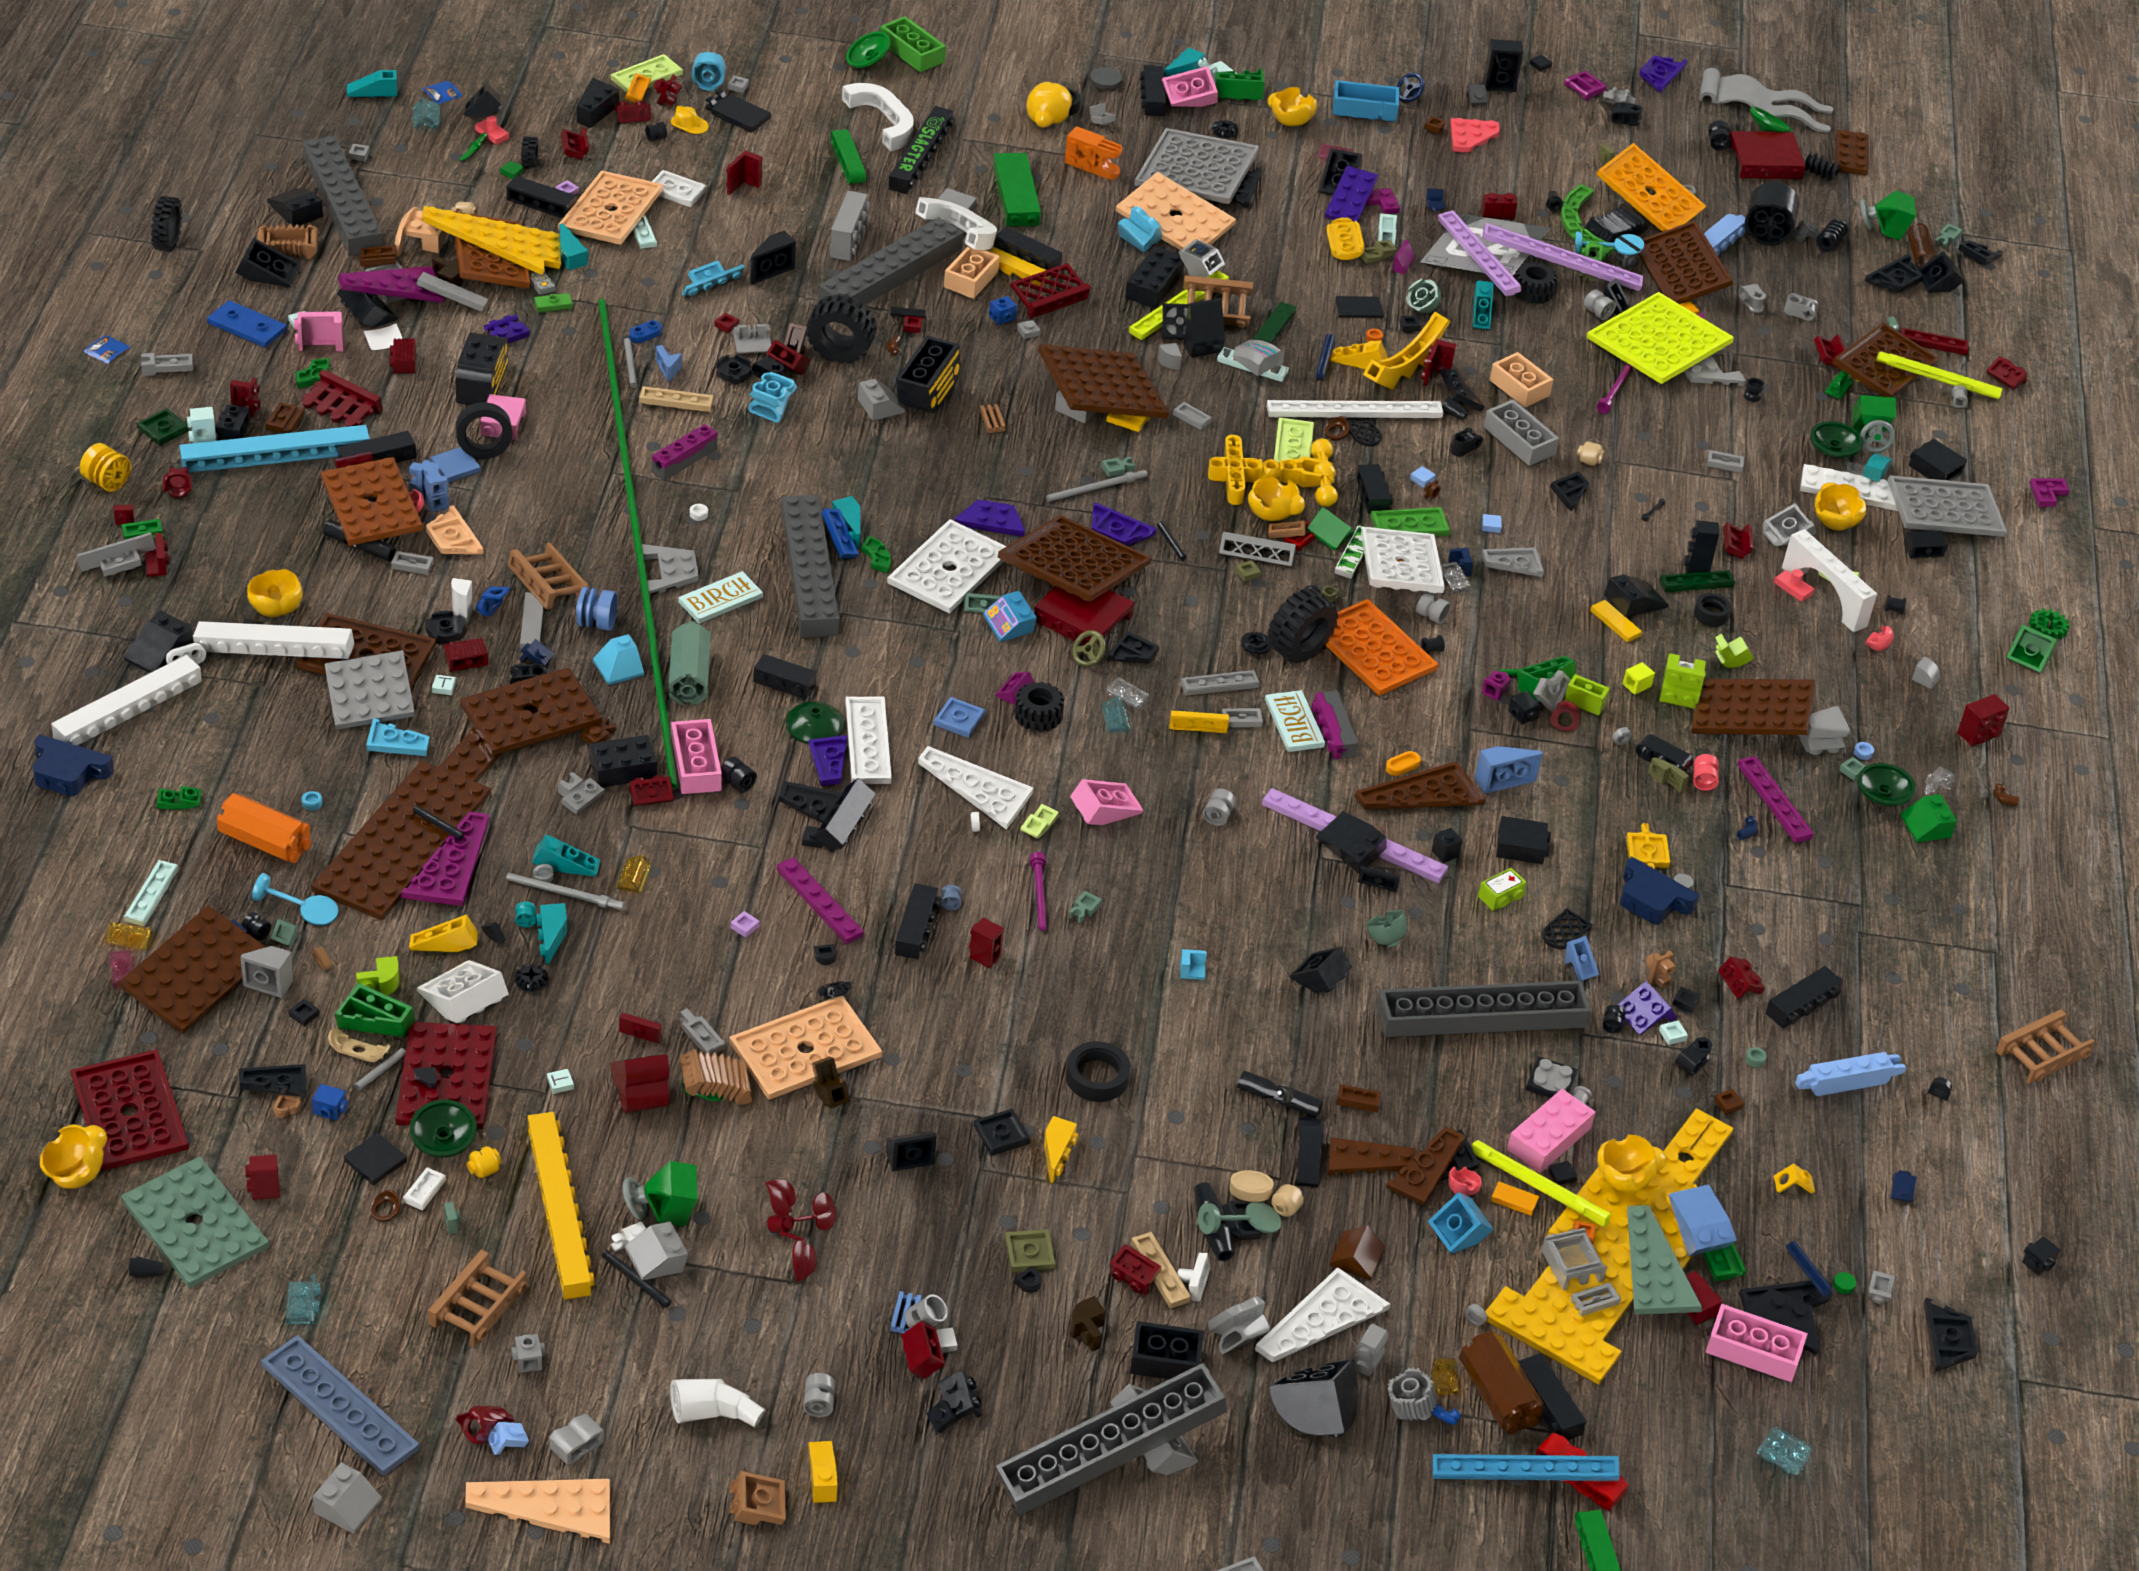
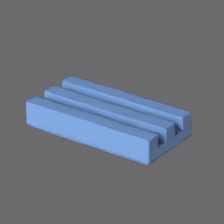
(908, 1299)

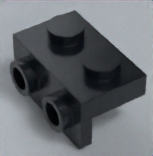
(961, 1394)

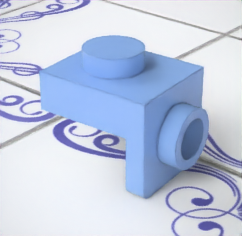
(507, 1435)

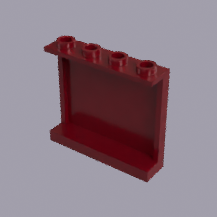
(1767, 155)
(1073, 616)

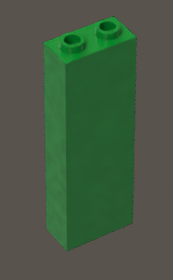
(1016, 189)

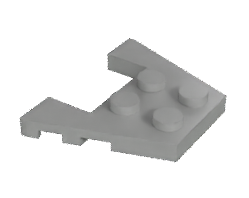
(1708, 371)
(676, 567)

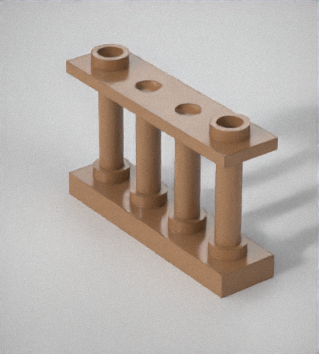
(1225, 287)
(539, 586)
(2041, 1029)
(466, 1282)

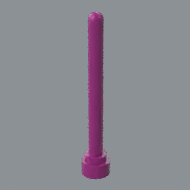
(1605, 404)
(1037, 862)

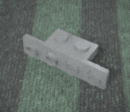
(117, 556)

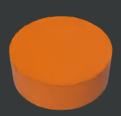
(1374, 335)

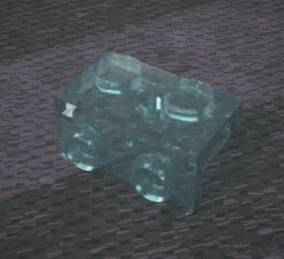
(426, 113)
(1785, 1450)

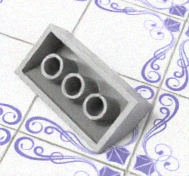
(1167, 1457)

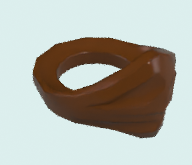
(1337, 422)
(387, 1195)

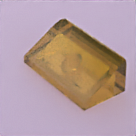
(634, 874)
(128, 935)

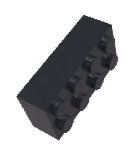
(1154, 277)

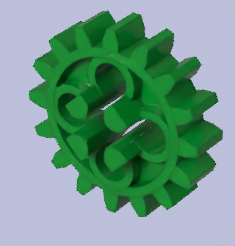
(2058, 626)

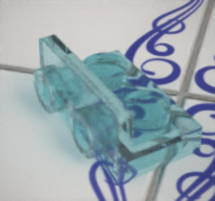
(302, 1301)

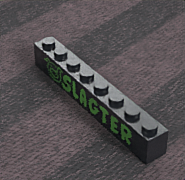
(921, 150)

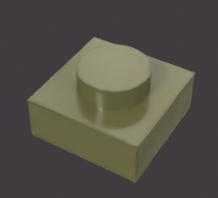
(1606, 153)
(1247, 571)

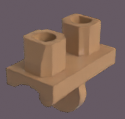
(1660, 968)

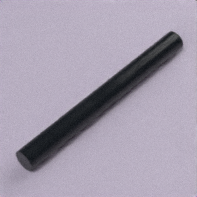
(632, 1275)

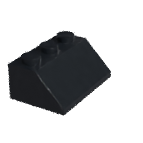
(483, 102)
(367, 307)

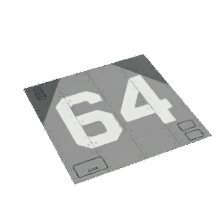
(1450, 253)

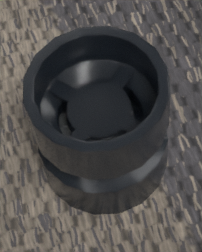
(1719, 135)
(738, 774)

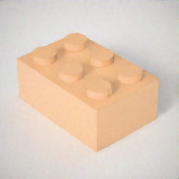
(971, 272)
(1521, 379)

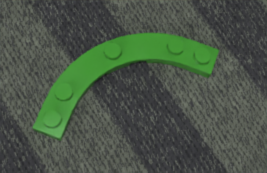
(1571, 220)

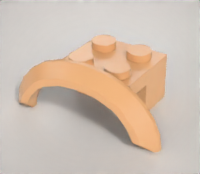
(413, 226)

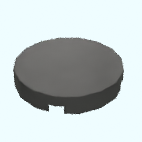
(1105, 78)

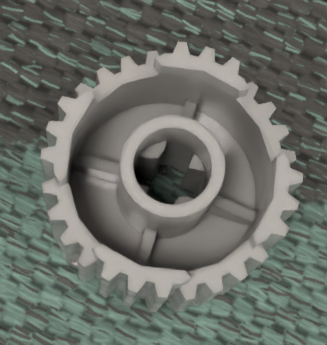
(1412, 1395)

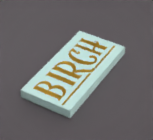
(720, 597)
(1294, 721)

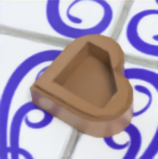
(321, 958)
(286, 1105)

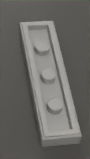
(452, 291)
(531, 620)
(1220, 682)

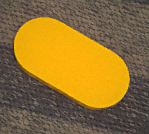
(1345, 239)

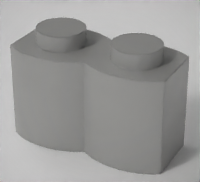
(1370, 1349)
(576, 1439)

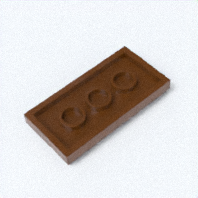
(1852, 152)

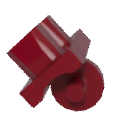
(666, 88)

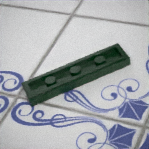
(1275, 322)
(1697, 581)

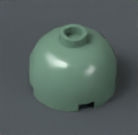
(1424, 296)
(1388, 929)

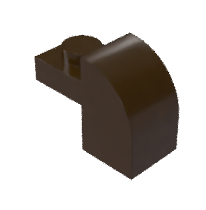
(447, 270)
(828, 1085)
(1086, 1320)

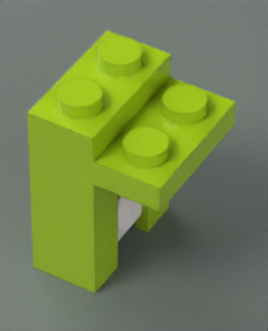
(1682, 681)

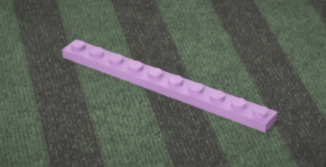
(1479, 253)
(1561, 256)
(1320, 819)

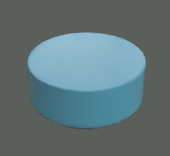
(311, 801)

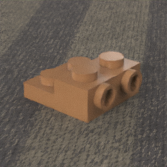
(758, 1499)

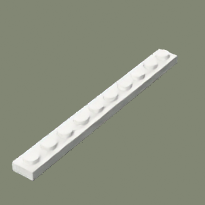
(1361, 409)

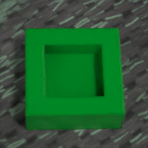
(511, 170)

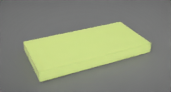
(656, 69)
(1293, 439)

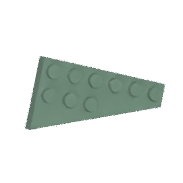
(1656, 1273)

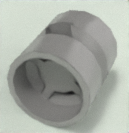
(1599, 304)
(1433, 607)
(1219, 807)
(929, 1310)
(819, 1395)

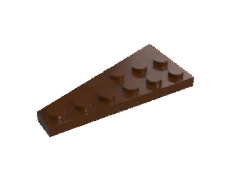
(1429, 788)

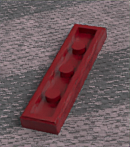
(1937, 341)

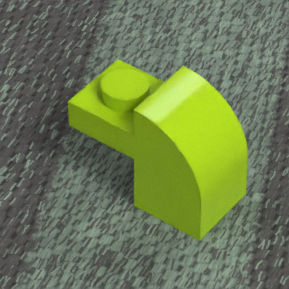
(1733, 653)
(385, 978)

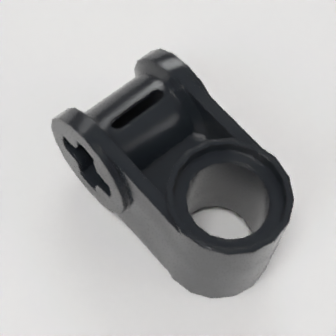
(1625, 114)
(767, 365)
(1465, 442)
(526, 671)
(1694, 1055)

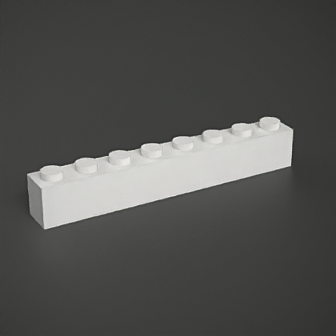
(274, 640)
(127, 701)

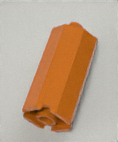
(264, 827)

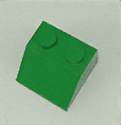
(2032, 648)
(1929, 819)

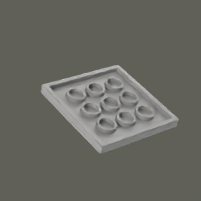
(369, 689)

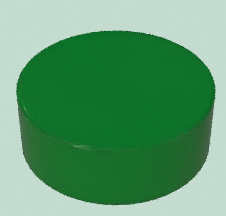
(1844, 1283)

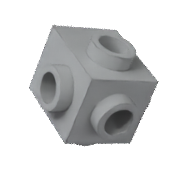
(528, 1353)

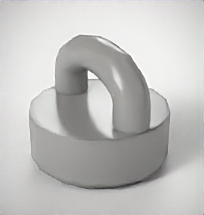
(543, 873)

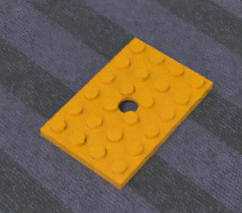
(1635, 172)

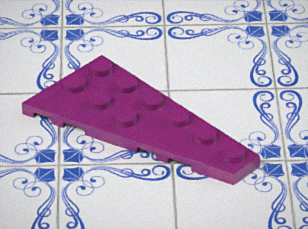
(390, 283)
(451, 867)

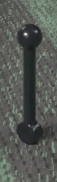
(1645, 517)

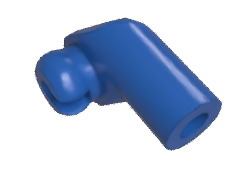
(1450, 1418)

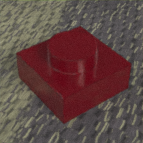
(726, 322)
(912, 324)
(124, 514)

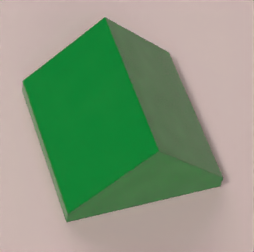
(1330, 529)

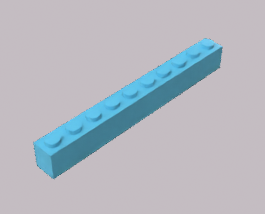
(269, 448)

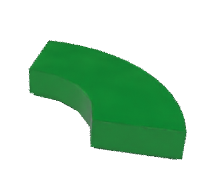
(311, 374)
(877, 552)

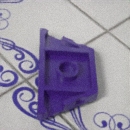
(1661, 71)
(992, 517)
(1119, 526)

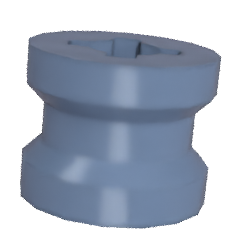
(951, 897)

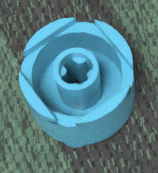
(708, 70)

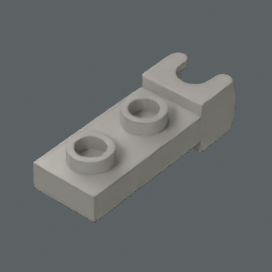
(165, 363)

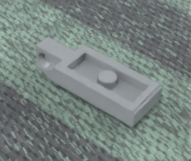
(701, 1033)

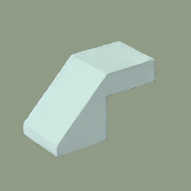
(1387, 227)

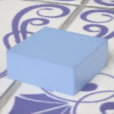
(1422, 476)
(1491, 523)

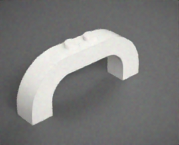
(881, 98)
(979, 231)

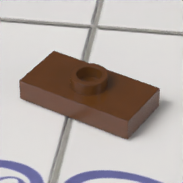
(1358, 1098)

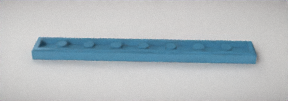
(1526, 1467)

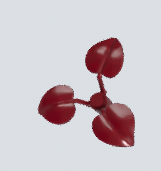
(782, 1198)

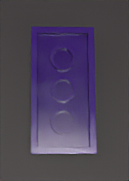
(1351, 194)

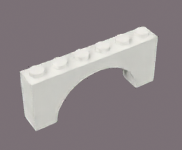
(1855, 595)

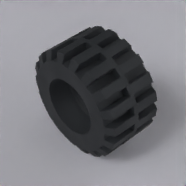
(1536, 282)
(1039, 706)

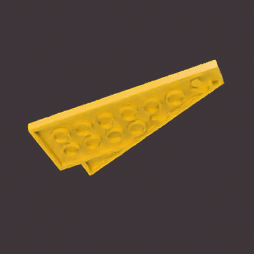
(516, 243)

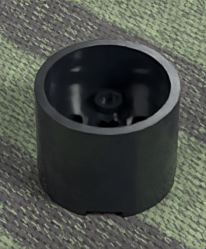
(1772, 213)

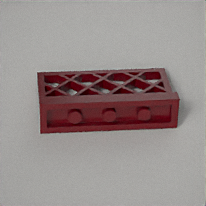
(1057, 299)

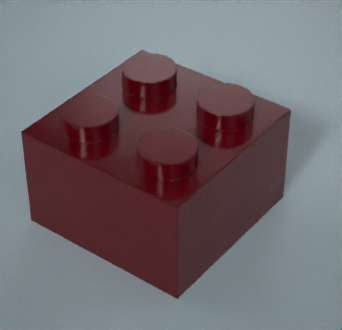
(1983, 720)

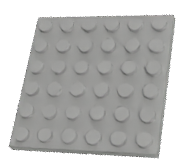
(1200, 163)

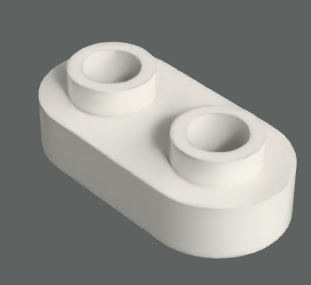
(187, 650)

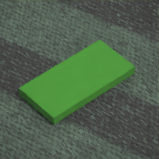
(1412, 520)

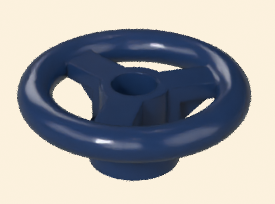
(1413, 90)

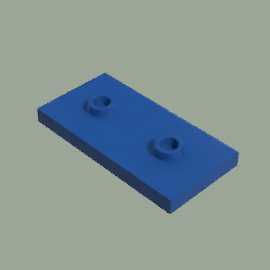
(247, 323)

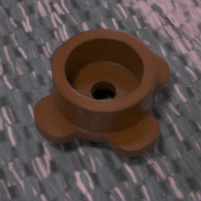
(1432, 489)

